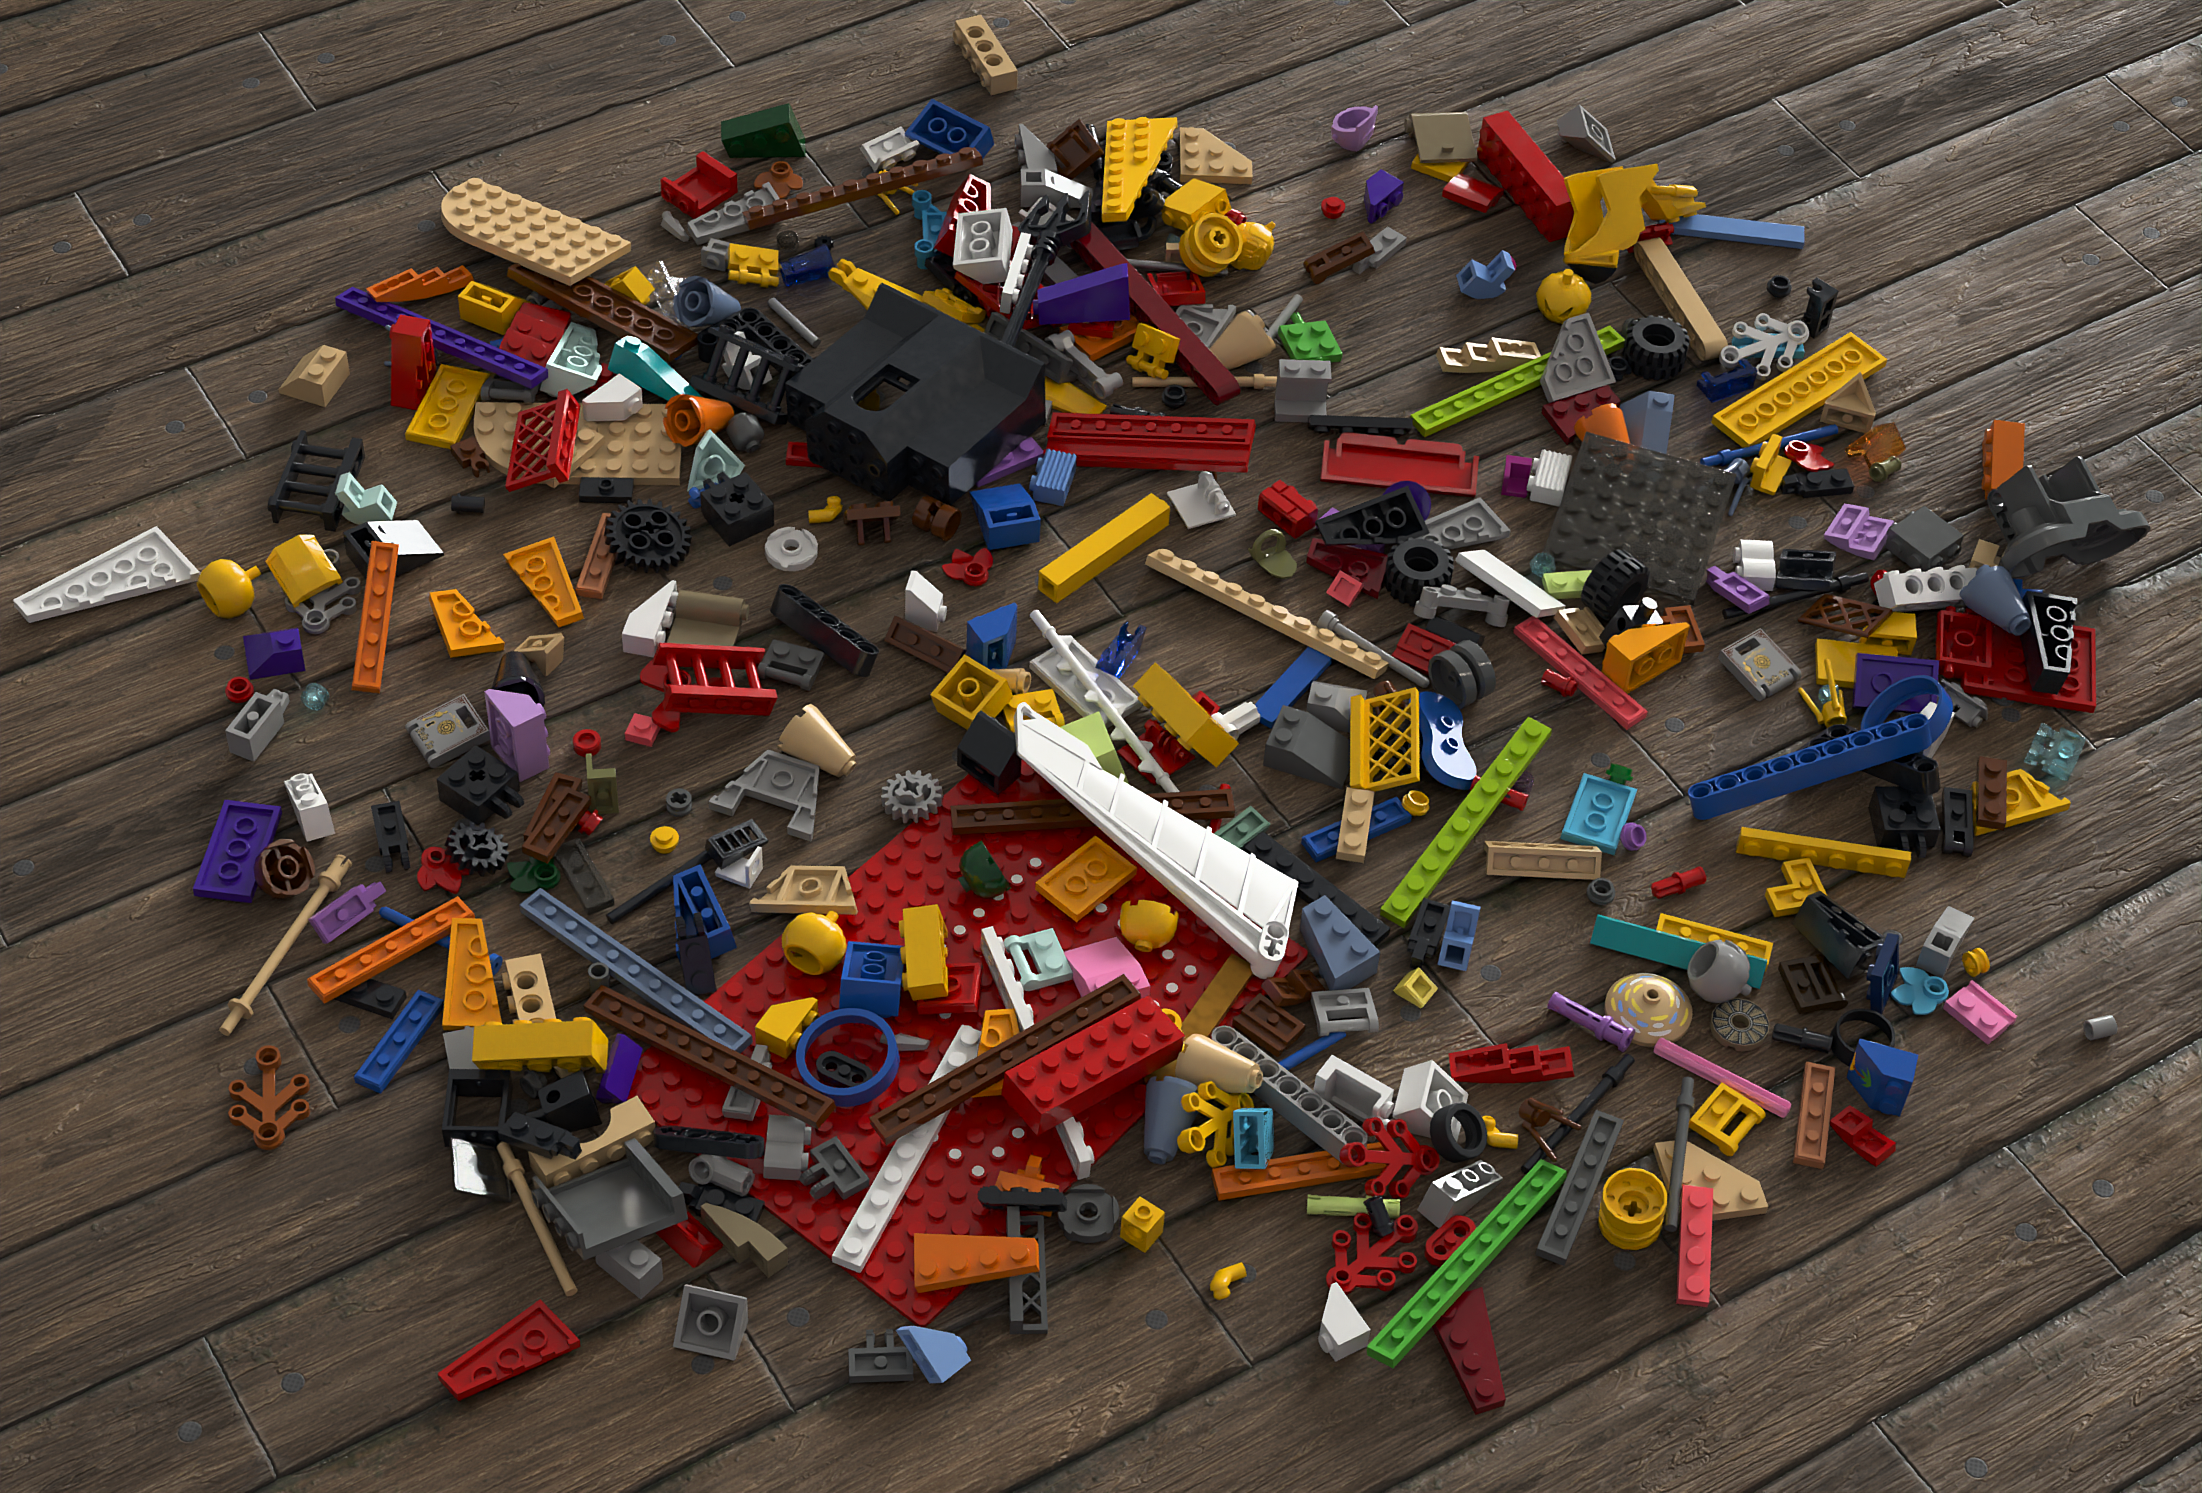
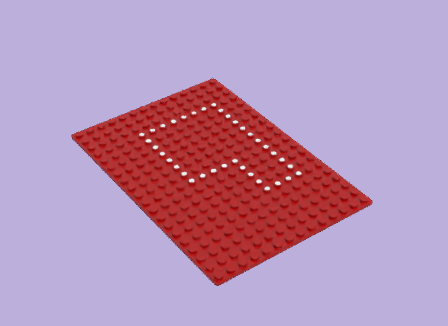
(981, 1132)

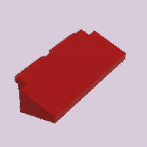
(1382, 462)

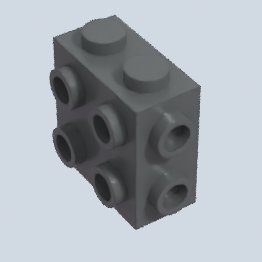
(1924, 540)

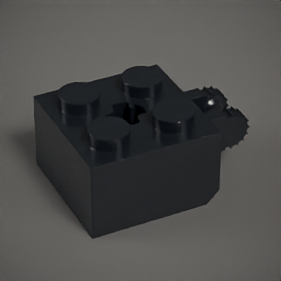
(736, 507)
(480, 786)
(1903, 819)

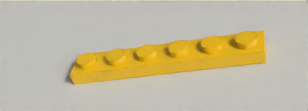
(1823, 852)

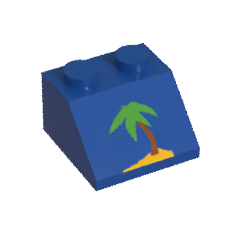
(1882, 1075)

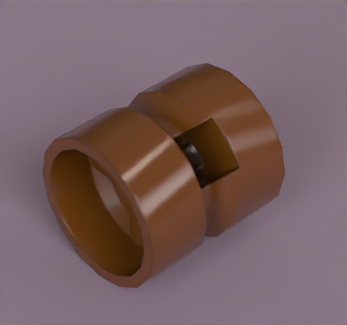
(936, 517)

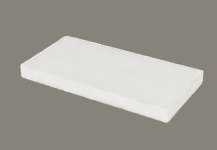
(1509, 583)
(1071, 689)

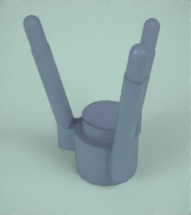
(1742, 469)

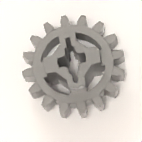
(912, 796)

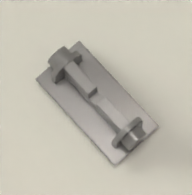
(1970, 708)

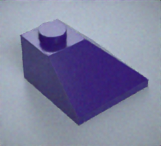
(274, 653)

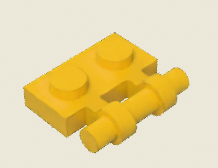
(753, 260)
(1154, 343)

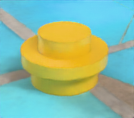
(1416, 803)
(664, 839)

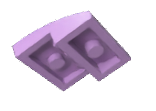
(1858, 532)

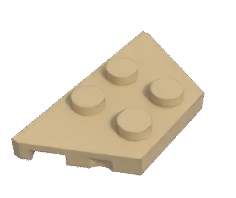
(807, 891)

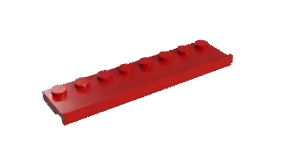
(1153, 441)

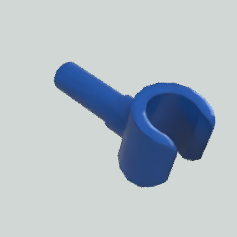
(695, 499)

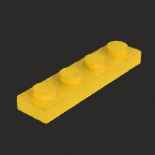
(1708, 933)

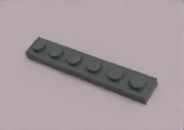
(1579, 1188)

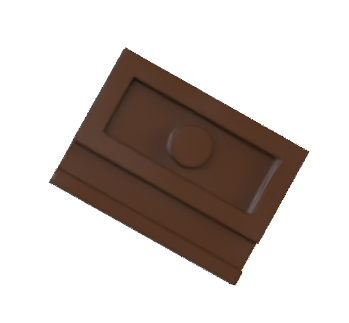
(1268, 1025)

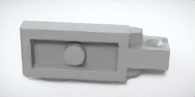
(1385, 246)
(740, 1104)

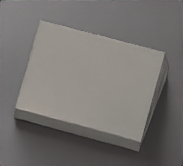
(711, 1322)

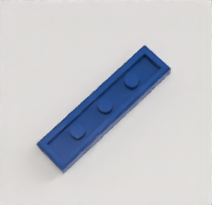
(1292, 685)
(1384, 818)
(399, 1041)

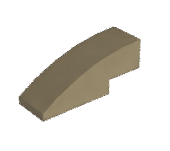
(745, 1238)

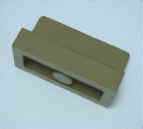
(602, 788)

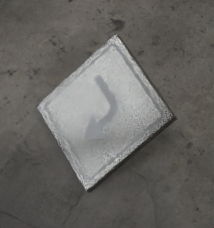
(478, 1171)

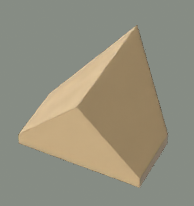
(1850, 406)

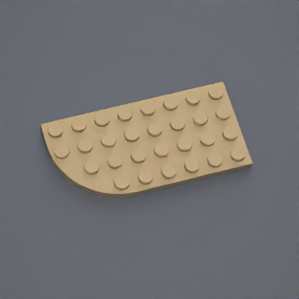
(528, 232)
(631, 448)

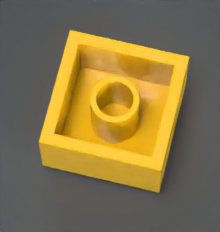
(970, 690)

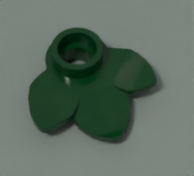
(533, 875)

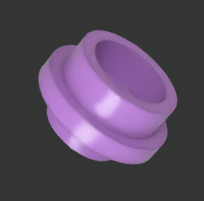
(1633, 836)

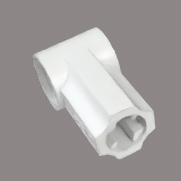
(1238, 719)

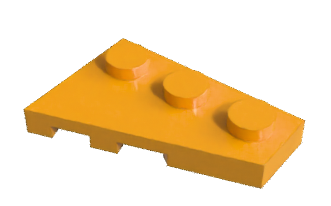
(996, 1028)

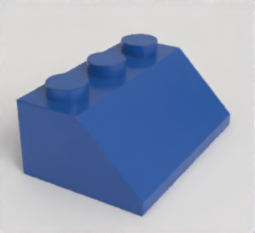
(949, 130)

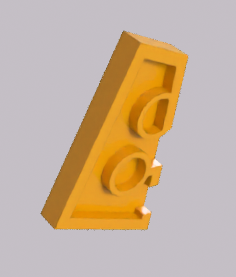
(460, 627)

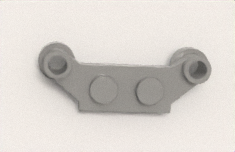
(1088, 373)
(1463, 599)

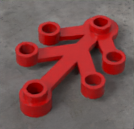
(1422, 1158)
(1371, 1257)

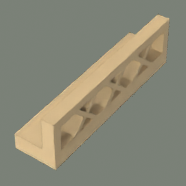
(1542, 860)

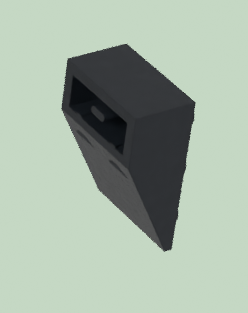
(414, 542)

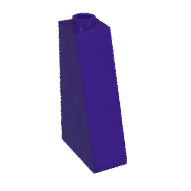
(1086, 298)

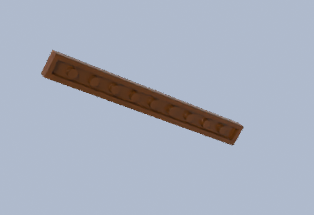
(858, 189)
(1063, 814)
(710, 1056)
(991, 1065)

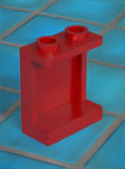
(701, 187)

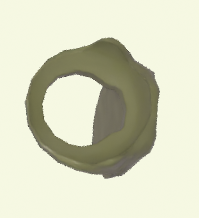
(1275, 559)

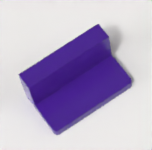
(619, 1071)

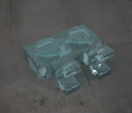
(2063, 754)

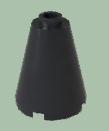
(517, 676)

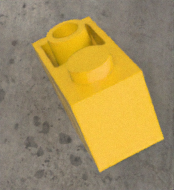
(785, 1024)

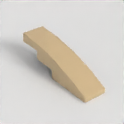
(1496, 356)

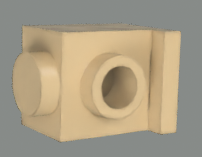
(1985, 555)

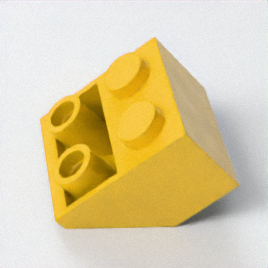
(488, 307)

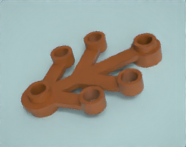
(269, 1103)

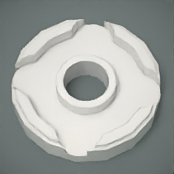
(791, 560)

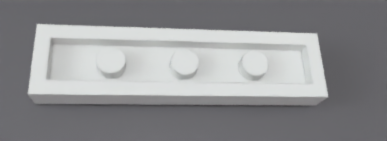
(1015, 278)

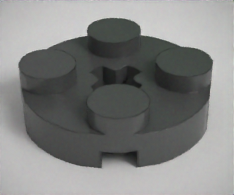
(1089, 1229)

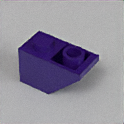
(1382, 194)

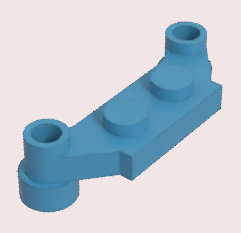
(931, 224)

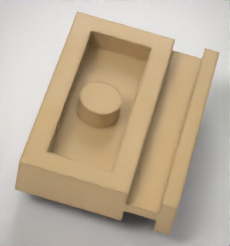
(1582, 629)

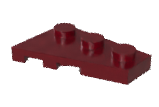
(1567, 411)
(1358, 563)

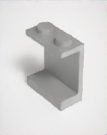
(1301, 389)

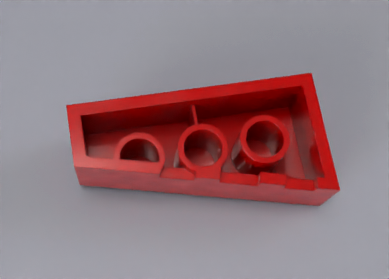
(969, 197)

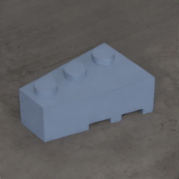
(1338, 946)

